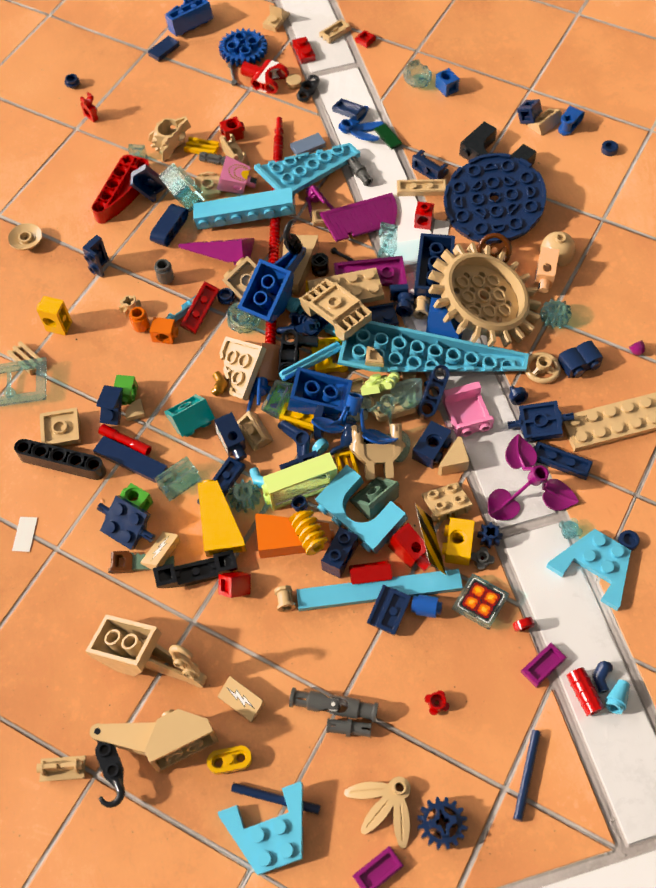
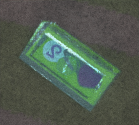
(277, 397)

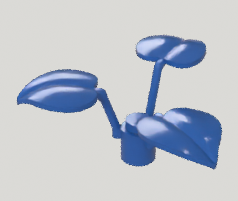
(332, 422)

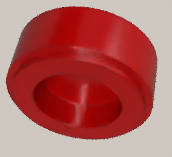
(523, 624)

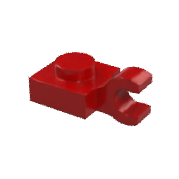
(88, 108)

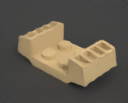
(337, 307)

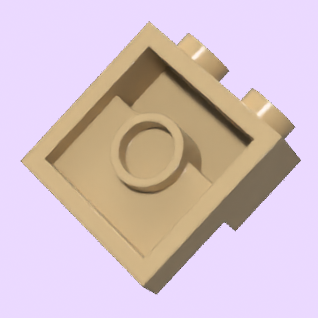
(240, 276)

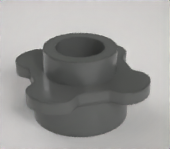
(476, 557)

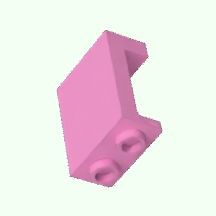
(467, 409)

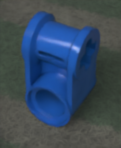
(570, 120)

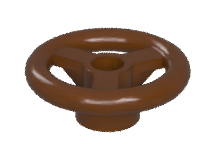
(506, 242)

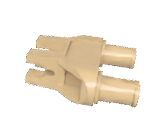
(377, 453)

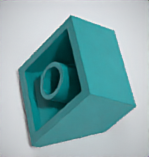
(190, 415)

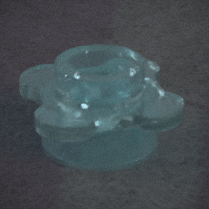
(566, 532)

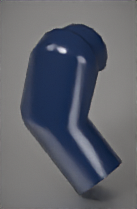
(600, 673)

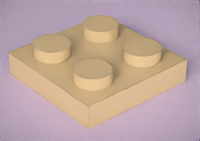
(60, 427)

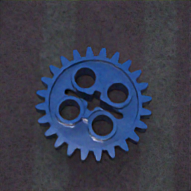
(243, 47)

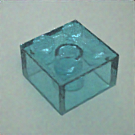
(181, 186)

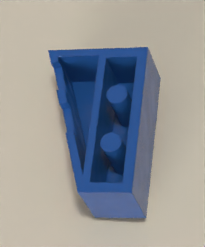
(188, 16)

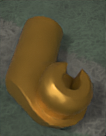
(220, 385)

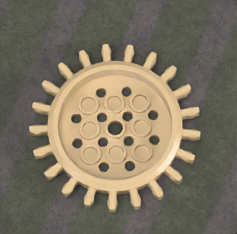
(492, 278)

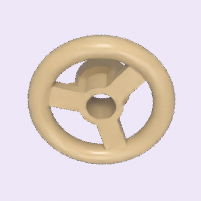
(543, 365)

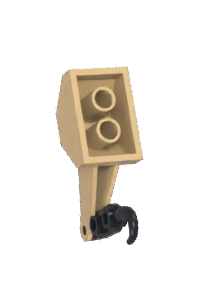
(163, 742)

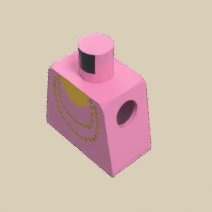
(235, 177)

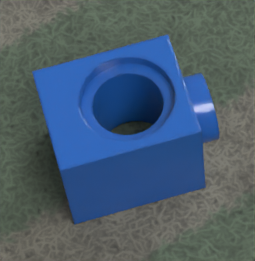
(447, 82)

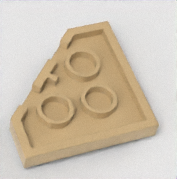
(241, 365)

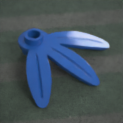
(358, 130)

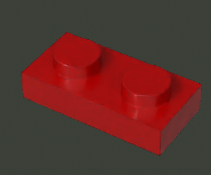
(303, 50)

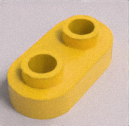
(229, 758)

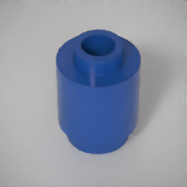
(426, 606)

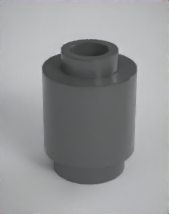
(164, 271)

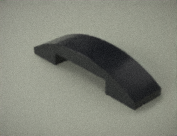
(195, 572)

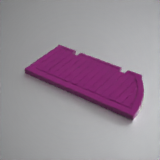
(360, 217)

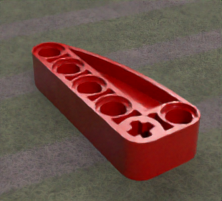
(117, 191)

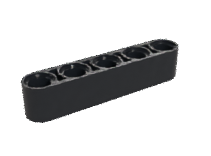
(66, 464)

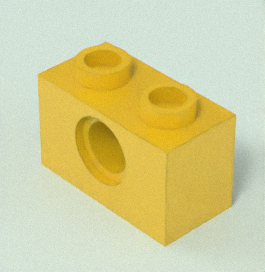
(54, 315)
(462, 530)

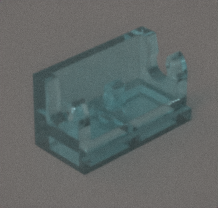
(388, 239)
(177, 478)

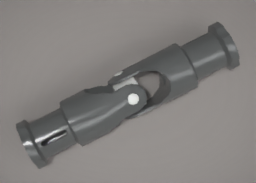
(317, 702)

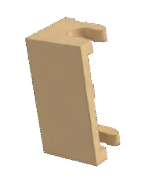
(233, 150)

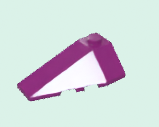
(222, 250)

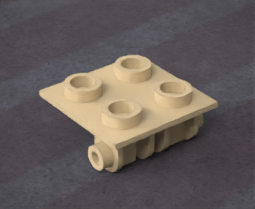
(447, 501)

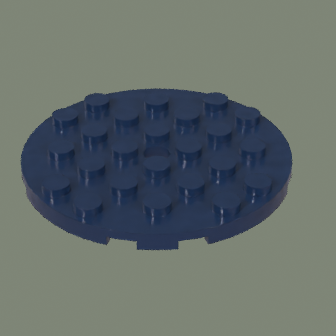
(495, 174)

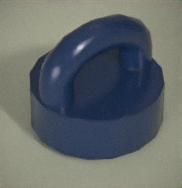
(518, 395)

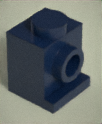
(529, 111)

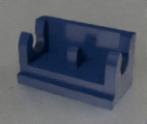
(428, 167)

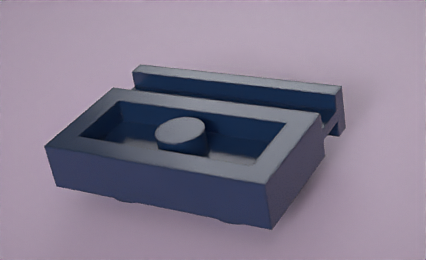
(384, 314)
(389, 610)

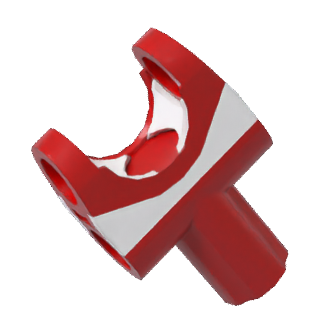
(265, 75)

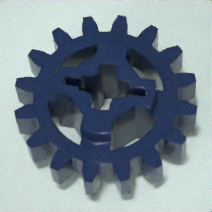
(431, 825)

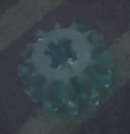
(555, 313)
(244, 495)

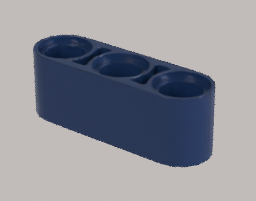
(169, 225)
(439, 385)

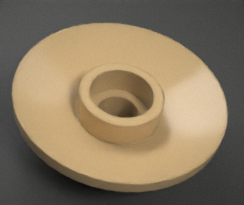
(25, 236)

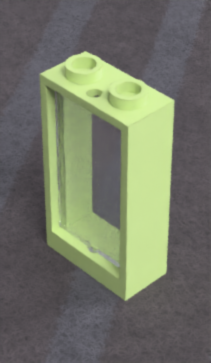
(300, 479)

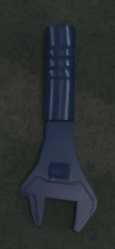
(303, 328)

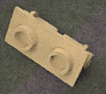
(61, 768)

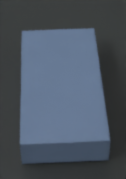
(308, 144)

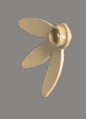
(381, 809)

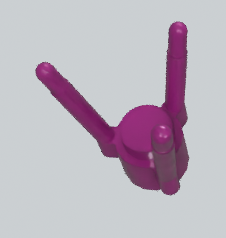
(314, 195)

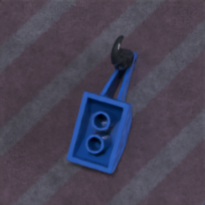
(273, 283)

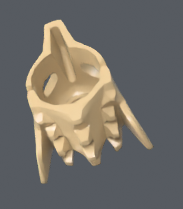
(166, 138)

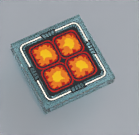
(480, 601)

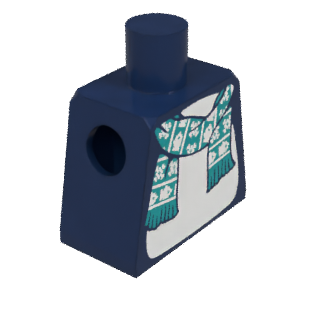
(231, 436)

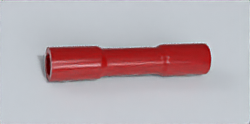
(114, 434)

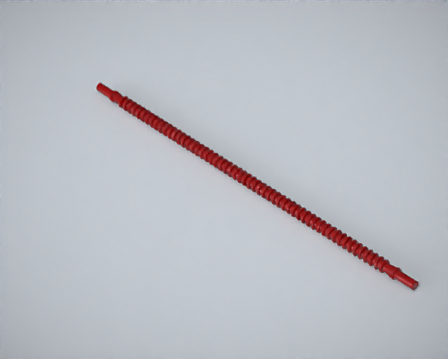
(275, 224)

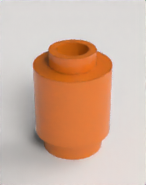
(139, 319)

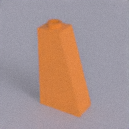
(278, 537)

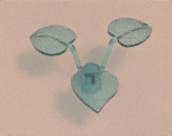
(405, 392)

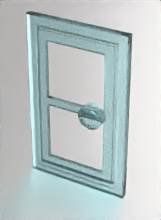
(10, 396)

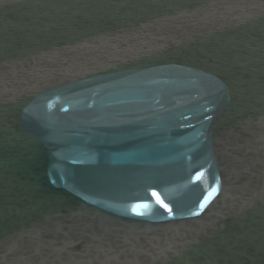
(241, 321)

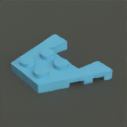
(601, 557)
(272, 841)

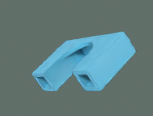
(373, 533)

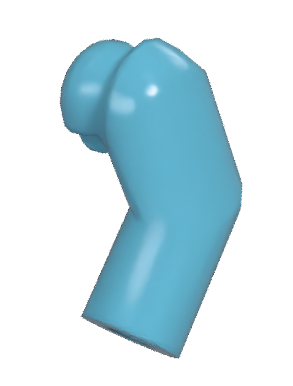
(256, 477)

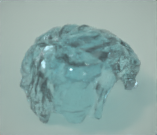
(417, 74)

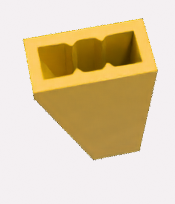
(217, 521)

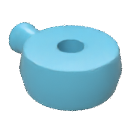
(320, 446)

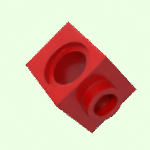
(232, 126)
(424, 215)

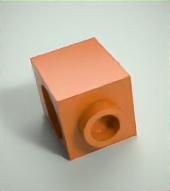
(163, 330)

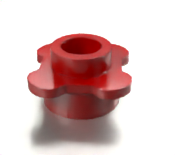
(437, 696)

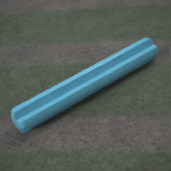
(310, 361)

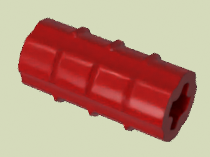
(585, 691)

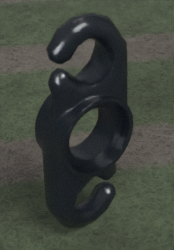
(304, 92)

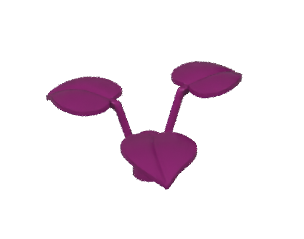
(556, 495)

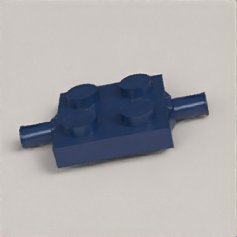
(540, 421)
(125, 522)

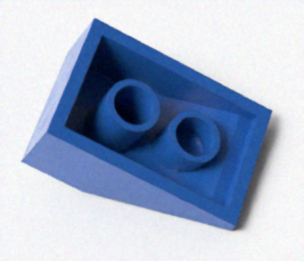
(316, 389)

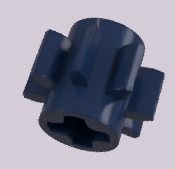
(490, 535)

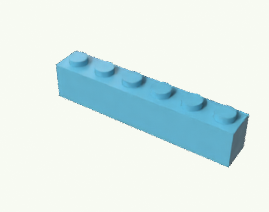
(244, 208)

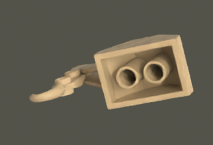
(128, 648)

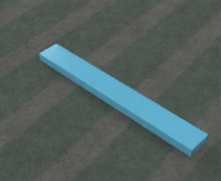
(352, 594)

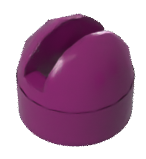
(637, 348)

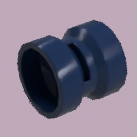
(405, 304)

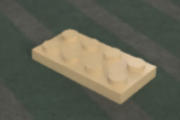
(362, 284)

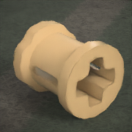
(421, 311)
(284, 598)

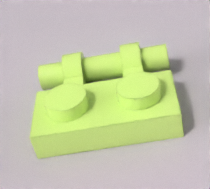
(377, 383)

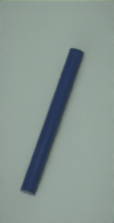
(526, 777)
(271, 797)

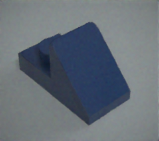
(110, 403)

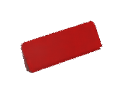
(370, 572)

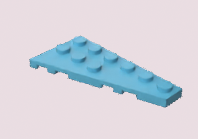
(306, 168)

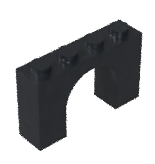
(482, 137)

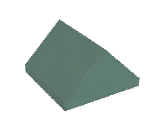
(375, 496)

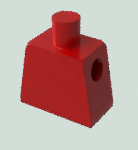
(410, 547)

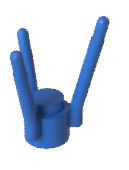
(259, 388)

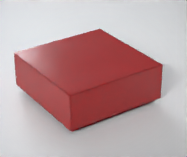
(365, 38)

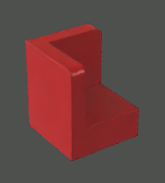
(234, 584)

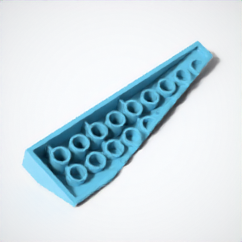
(422, 351)

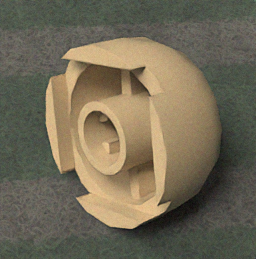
(564, 243)

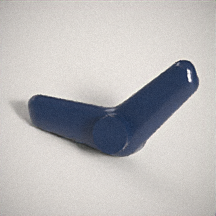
(299, 436)

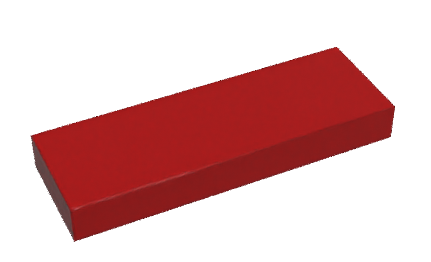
(199, 307)

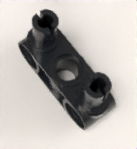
(290, 350)

